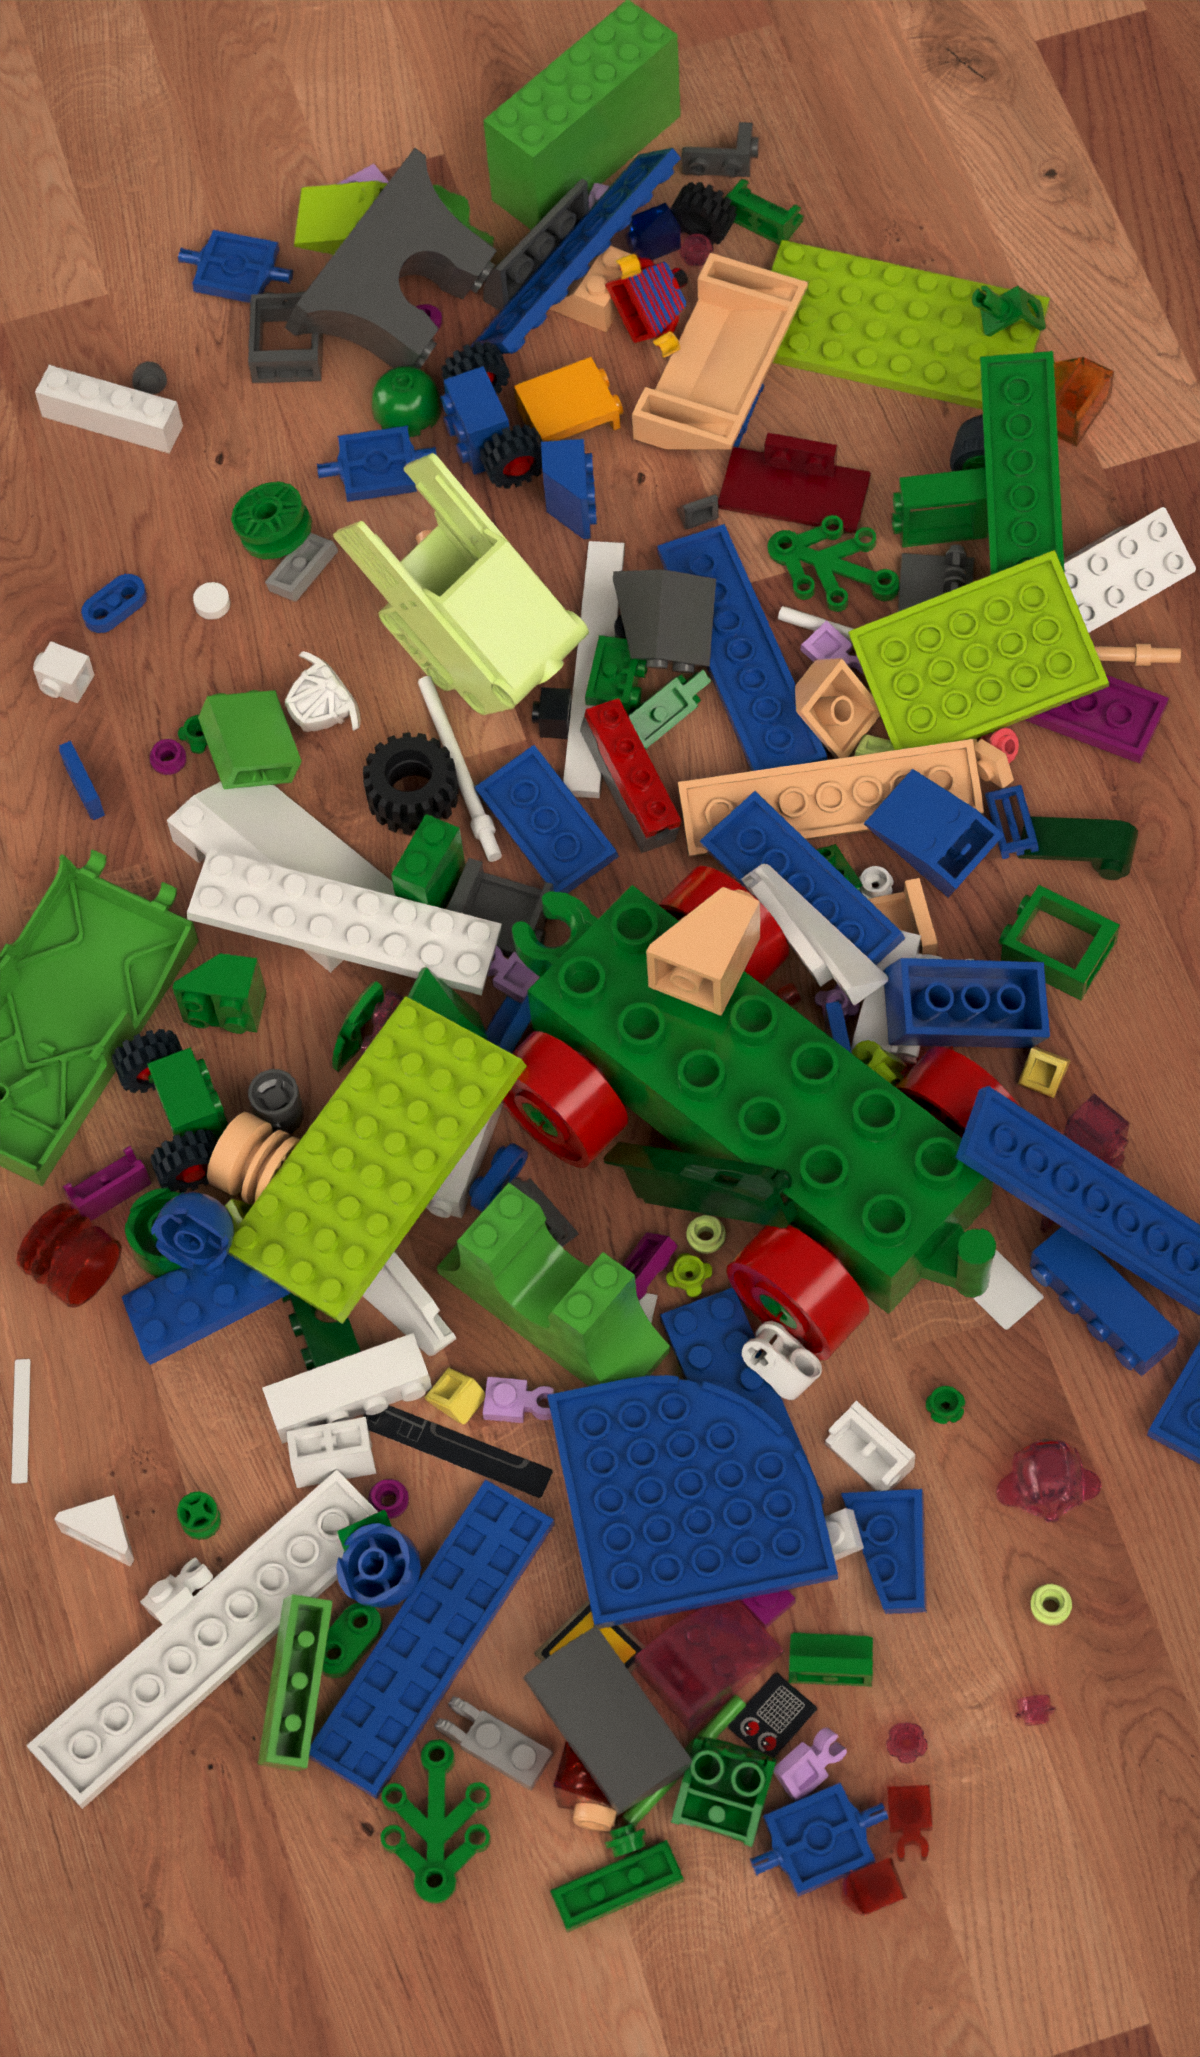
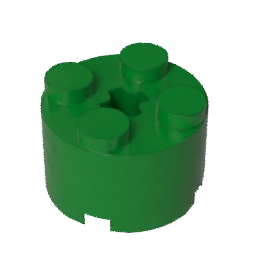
(139, 1234)

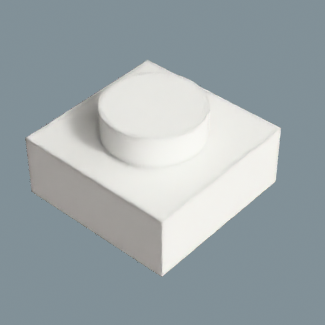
(843, 1533)

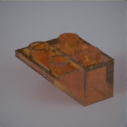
(1081, 394)

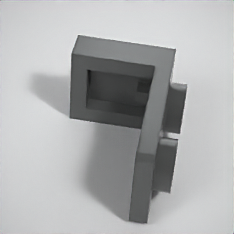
(723, 161)

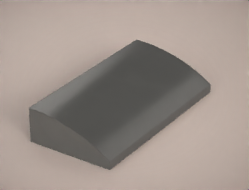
(536, 247)
(608, 1720)

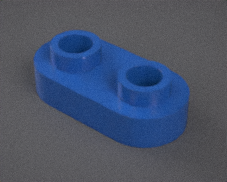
(111, 603)
(505, 1168)

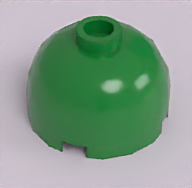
(406, 399)

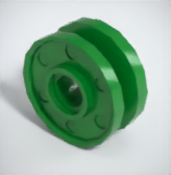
(271, 520)

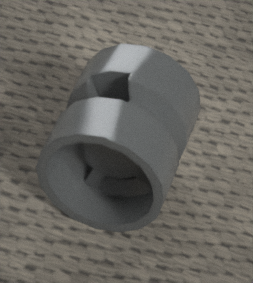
(276, 1100)

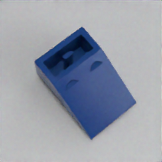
(933, 831)

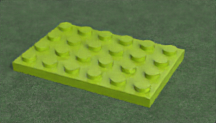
(979, 656)

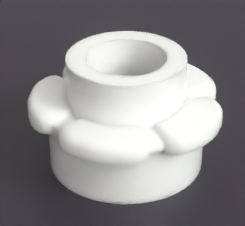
(877, 875)

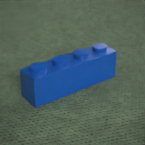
(1103, 1300)

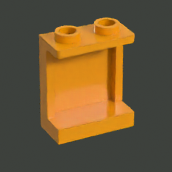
(568, 401)

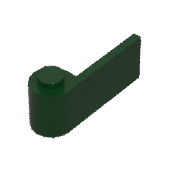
(1100, 841)

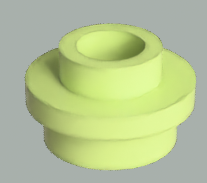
(709, 1224)
(1055, 1593)

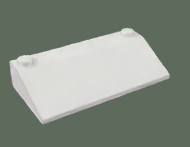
(273, 830)

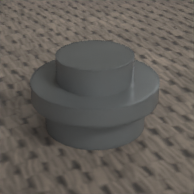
(149, 378)

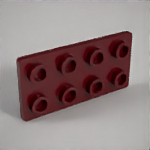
(794, 483)

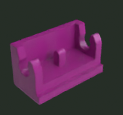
(109, 1186)

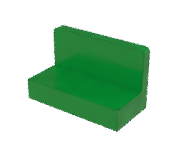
(831, 1659)

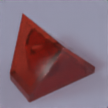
(575, 1784)

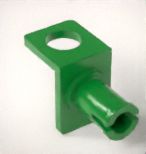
(1006, 309)

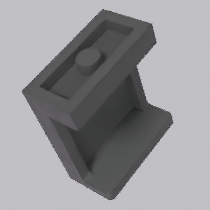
(500, 902)

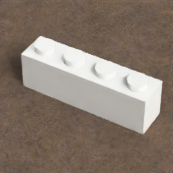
(109, 409)
(349, 1386)

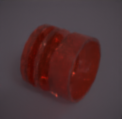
(69, 1254)

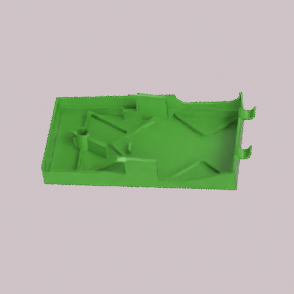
(72, 995)

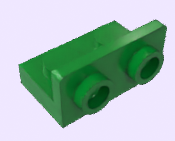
(615, 674)

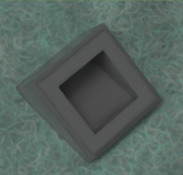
(699, 512)

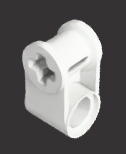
(784, 1363)

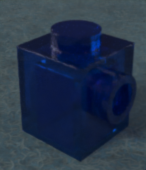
(654, 232)

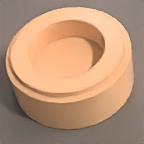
(594, 1817)

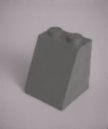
(667, 617)

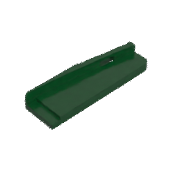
(695, 1184)

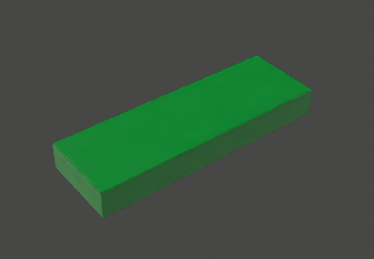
(617, 1886)

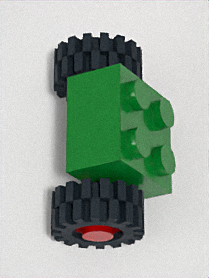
(187, 1100)

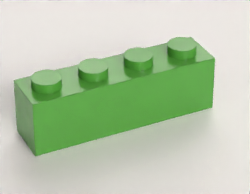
(295, 1683)

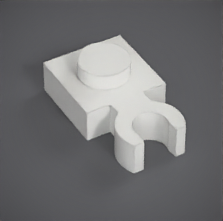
(174, 1593)

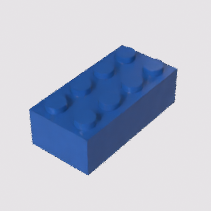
(966, 1003)

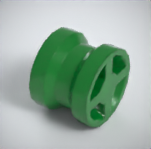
(195, 1507)

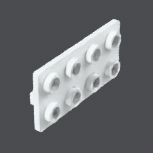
(1126, 567)

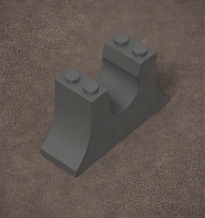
(397, 237)

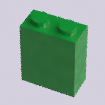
(430, 864)

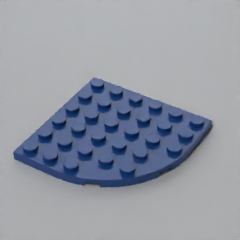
(684, 1498)

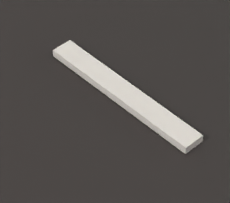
(599, 614)

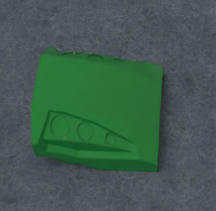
(724, 1789)

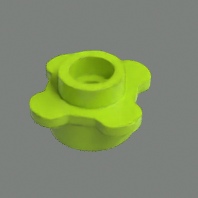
(688, 1263)

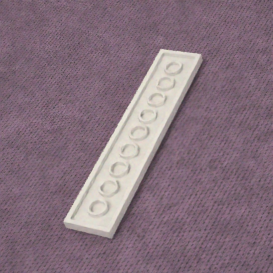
(199, 1645)

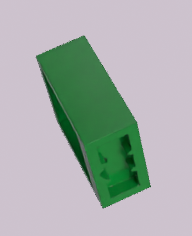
(941, 524)
(1058, 975)

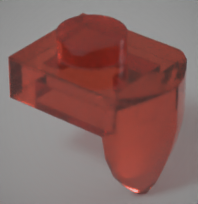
(872, 1888)

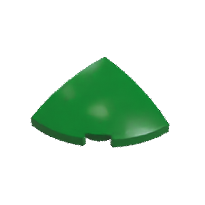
(349, 1037)

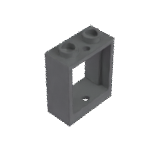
(280, 365)

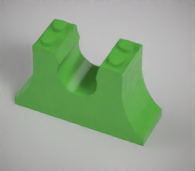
(564, 1308)

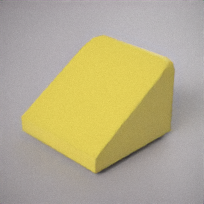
(1043, 1071)
(456, 1395)

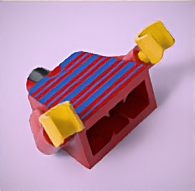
(649, 300)

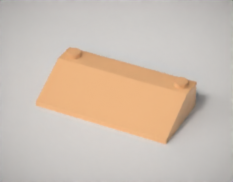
(720, 357)

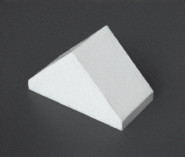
(98, 1526)

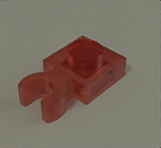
(910, 1813)

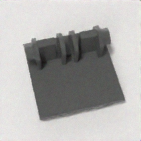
(933, 575)

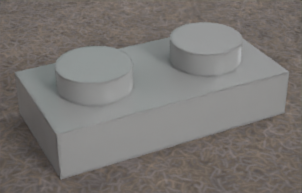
(301, 567)

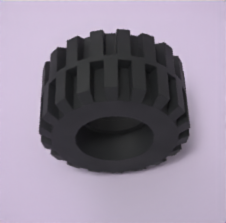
(410, 758)

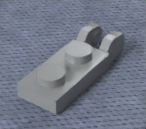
(497, 1744)

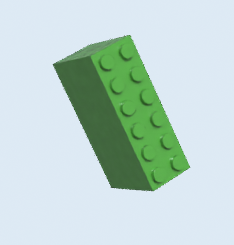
(584, 113)

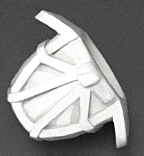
(320, 698)

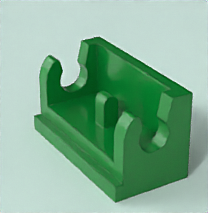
(763, 216)

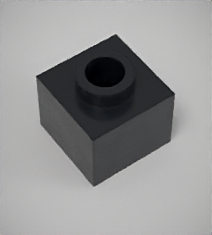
(553, 712)

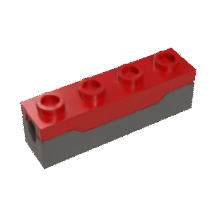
(630, 775)

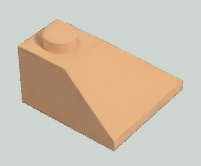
(835, 705)

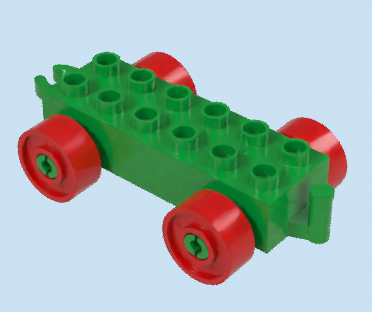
(763, 1088)

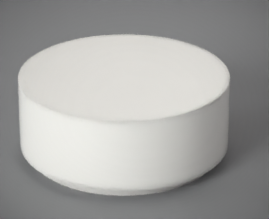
(211, 600)

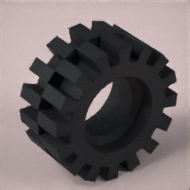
(703, 212)

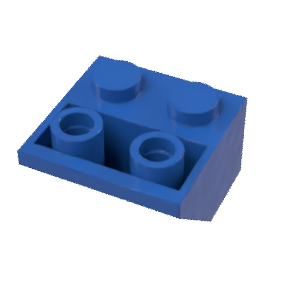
(569, 484)

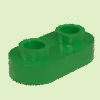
(351, 1640)

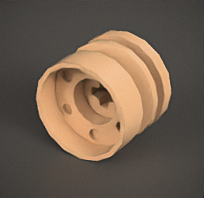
(248, 1156)

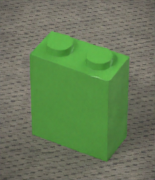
(249, 739)

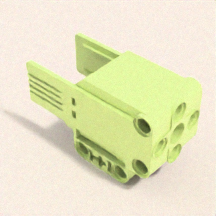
(466, 599)

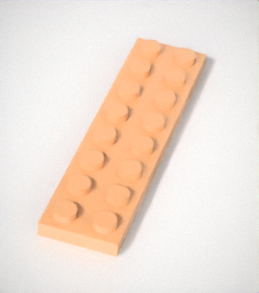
(828, 794)

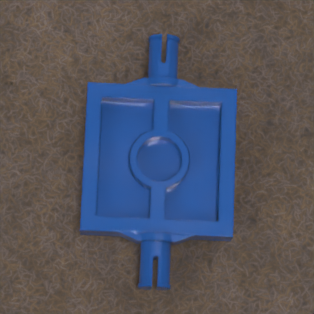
(235, 266)
(374, 463)
(819, 1839)

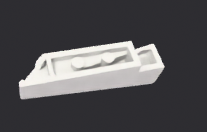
(813, 938)
(409, 1306)

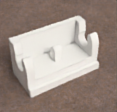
(330, 1447)
(870, 1448)

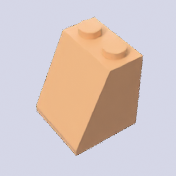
(706, 950)

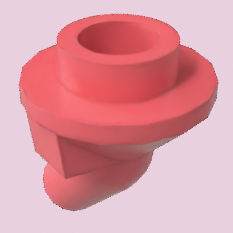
(1004, 740)

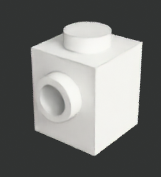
(63, 672)

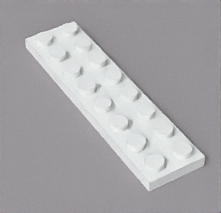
(343, 921)

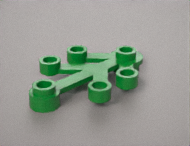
(829, 562)
(437, 1828)

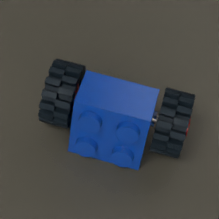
(480, 420)

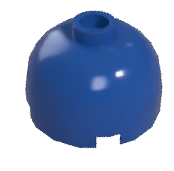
(194, 1230)
(379, 1566)

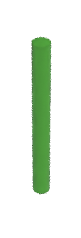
(710, 1730)

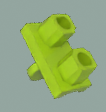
(880, 1060)

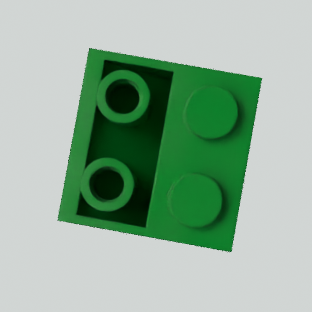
(222, 994)

